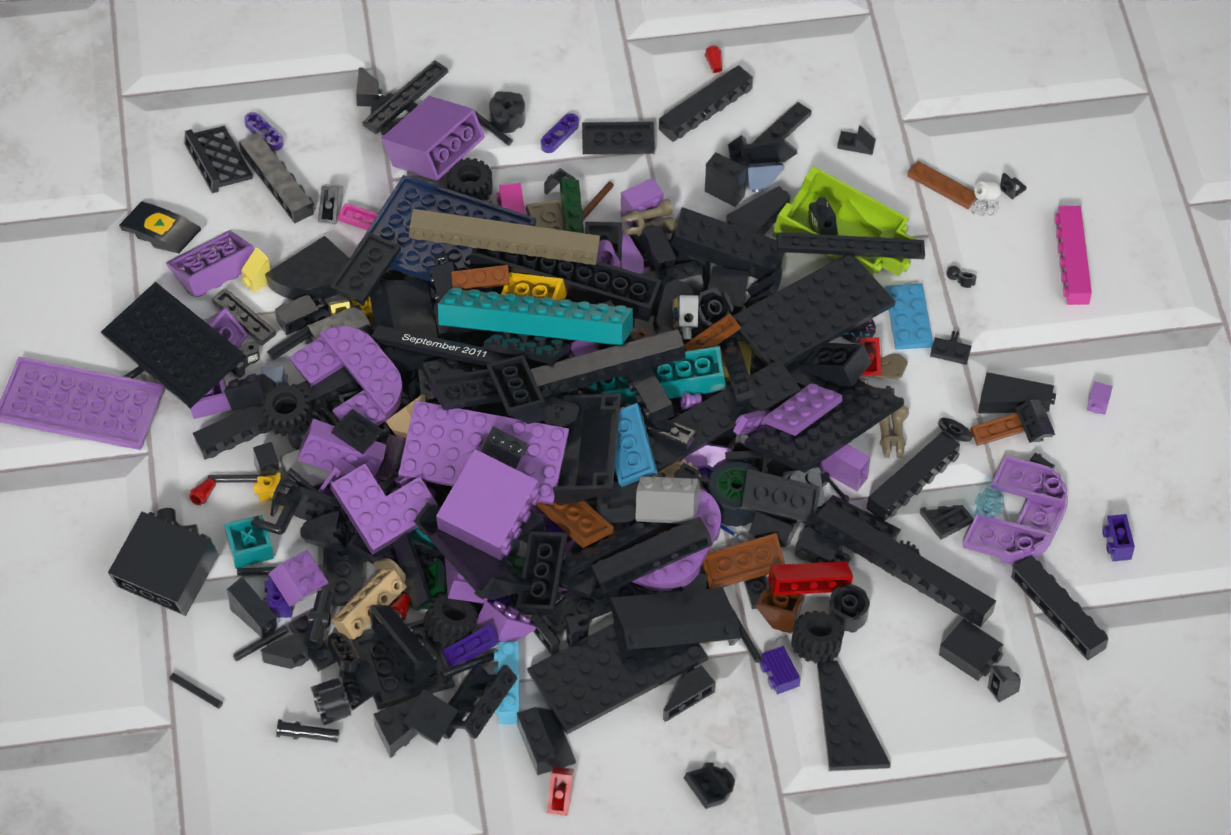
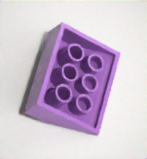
(211, 263)

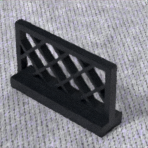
(204, 160)

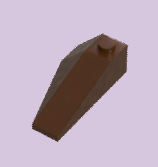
(780, 610)

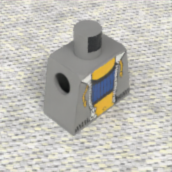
(687, 308)

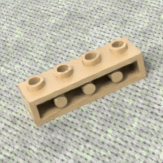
(378, 591)

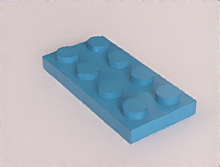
(909, 317)
(633, 449)

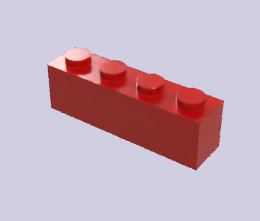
(809, 577)

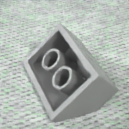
(667, 499)

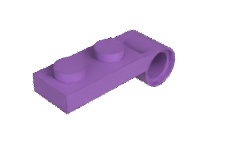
(750, 422)

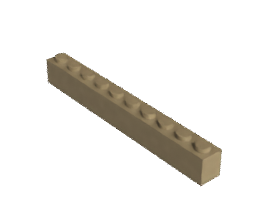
(504, 236)

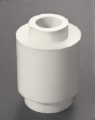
(987, 190)

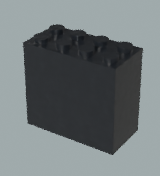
(163, 562)

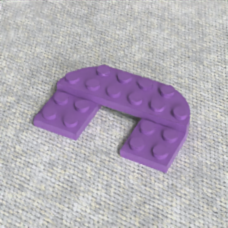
(364, 361)
(1037, 521)
(686, 570)

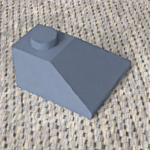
(762, 175)

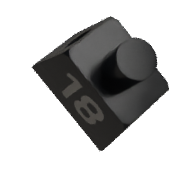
(820, 213)

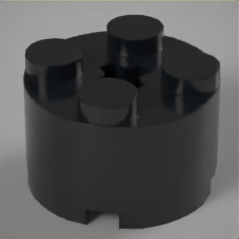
(507, 111)
(850, 607)
(331, 701)

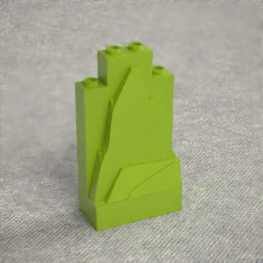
(855, 216)

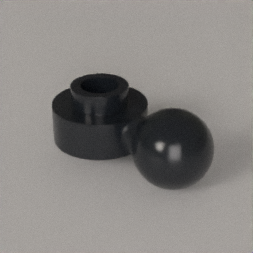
(965, 279)

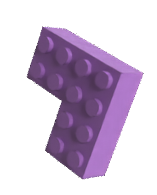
(376, 516)

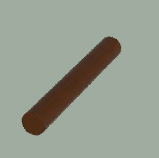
(597, 199)

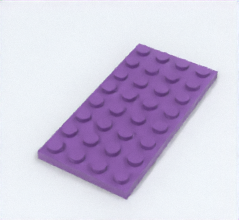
(79, 403)
(443, 441)

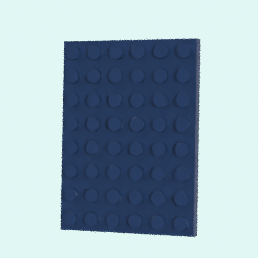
(418, 255)

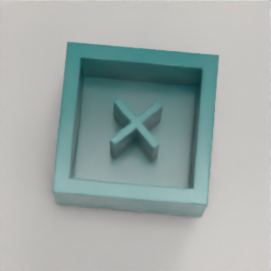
(248, 543)

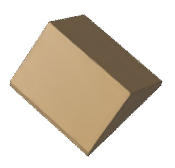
(401, 420)

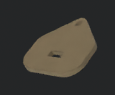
(896, 367)
(390, 564)

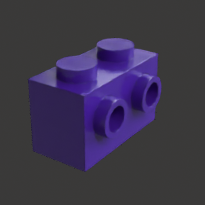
(1119, 537)
(276, 601)

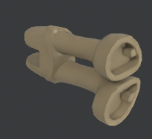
(663, 209)
(897, 440)

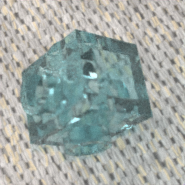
(991, 501)

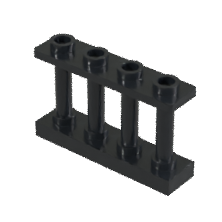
(490, 699)

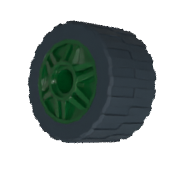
(726, 490)

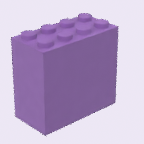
(433, 137)
(488, 505)

